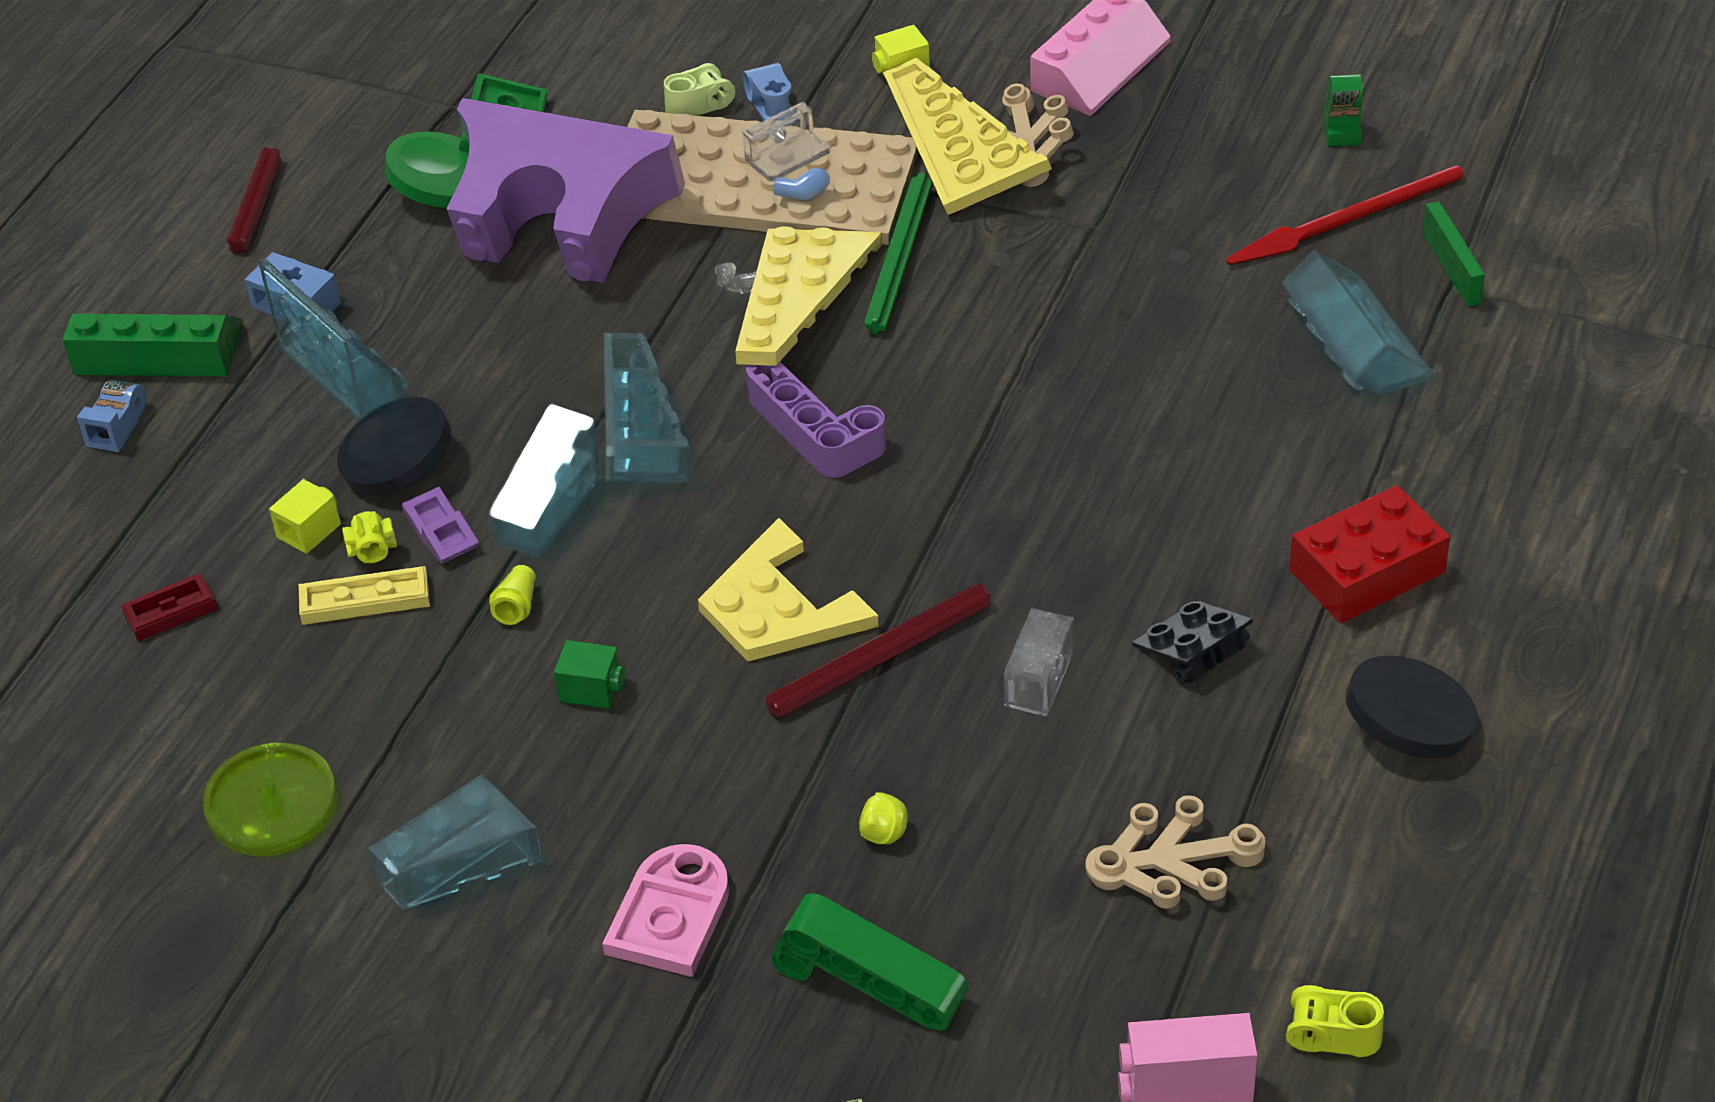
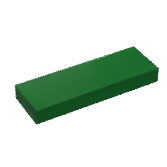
(1453, 254)

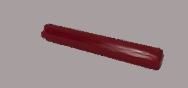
(254, 200)

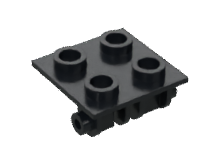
(1196, 638)

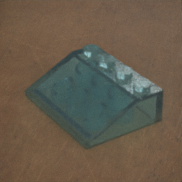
(327, 349)

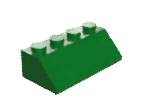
(151, 344)

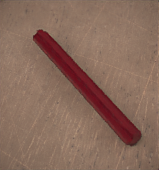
(877, 650)

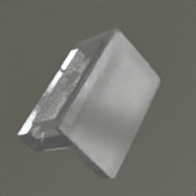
(783, 143)

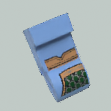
(116, 411)

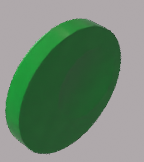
(426, 166)

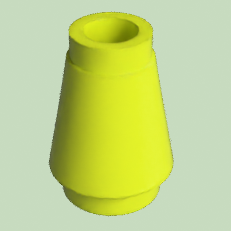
(513, 596)

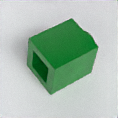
(588, 674)

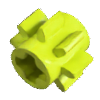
(369, 537)

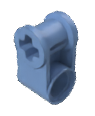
(767, 89)

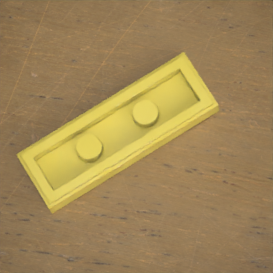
(363, 595)

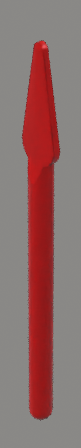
(1286, 239)

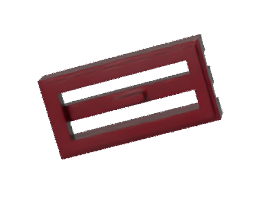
(175, 605)

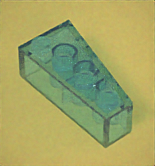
(639, 424)

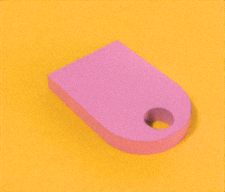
(668, 913)

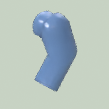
(804, 187)

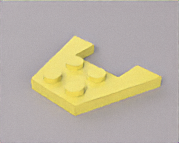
(766, 613)

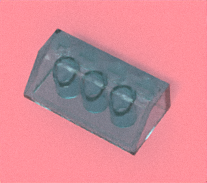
(1354, 326)

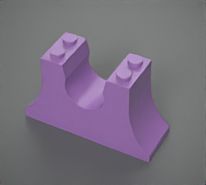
(544, 163)

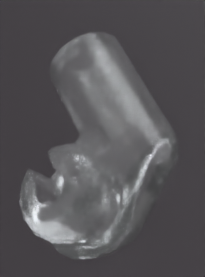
(729, 280)

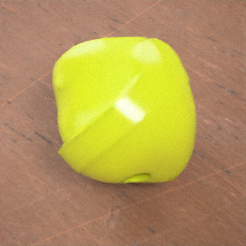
(883, 819)

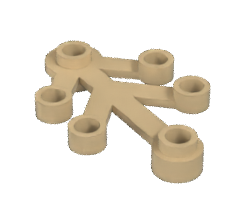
(1018, 104)
(1170, 856)

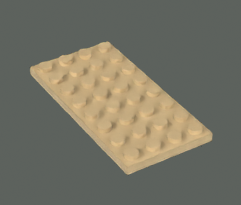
(722, 190)

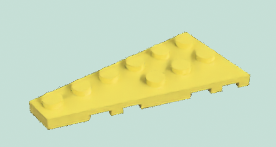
(958, 140)
(792, 282)

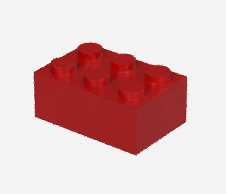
(1369, 553)

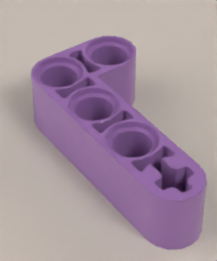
(826, 441)

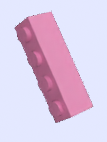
(1097, 53)

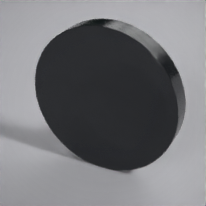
(394, 445)
(1411, 706)

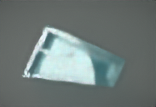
(547, 482)
(454, 842)

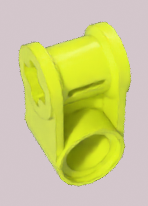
(1336, 1021)

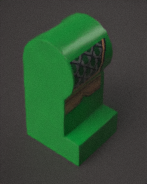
(1343, 110)

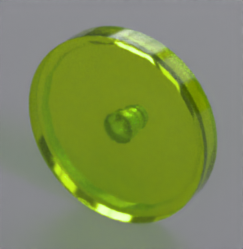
(270, 799)

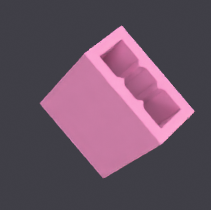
(1189, 1060)

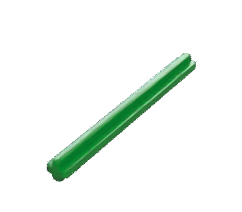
(898, 254)

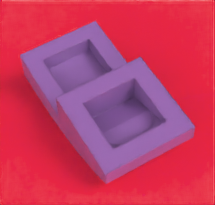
(439, 526)

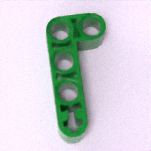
(869, 960)

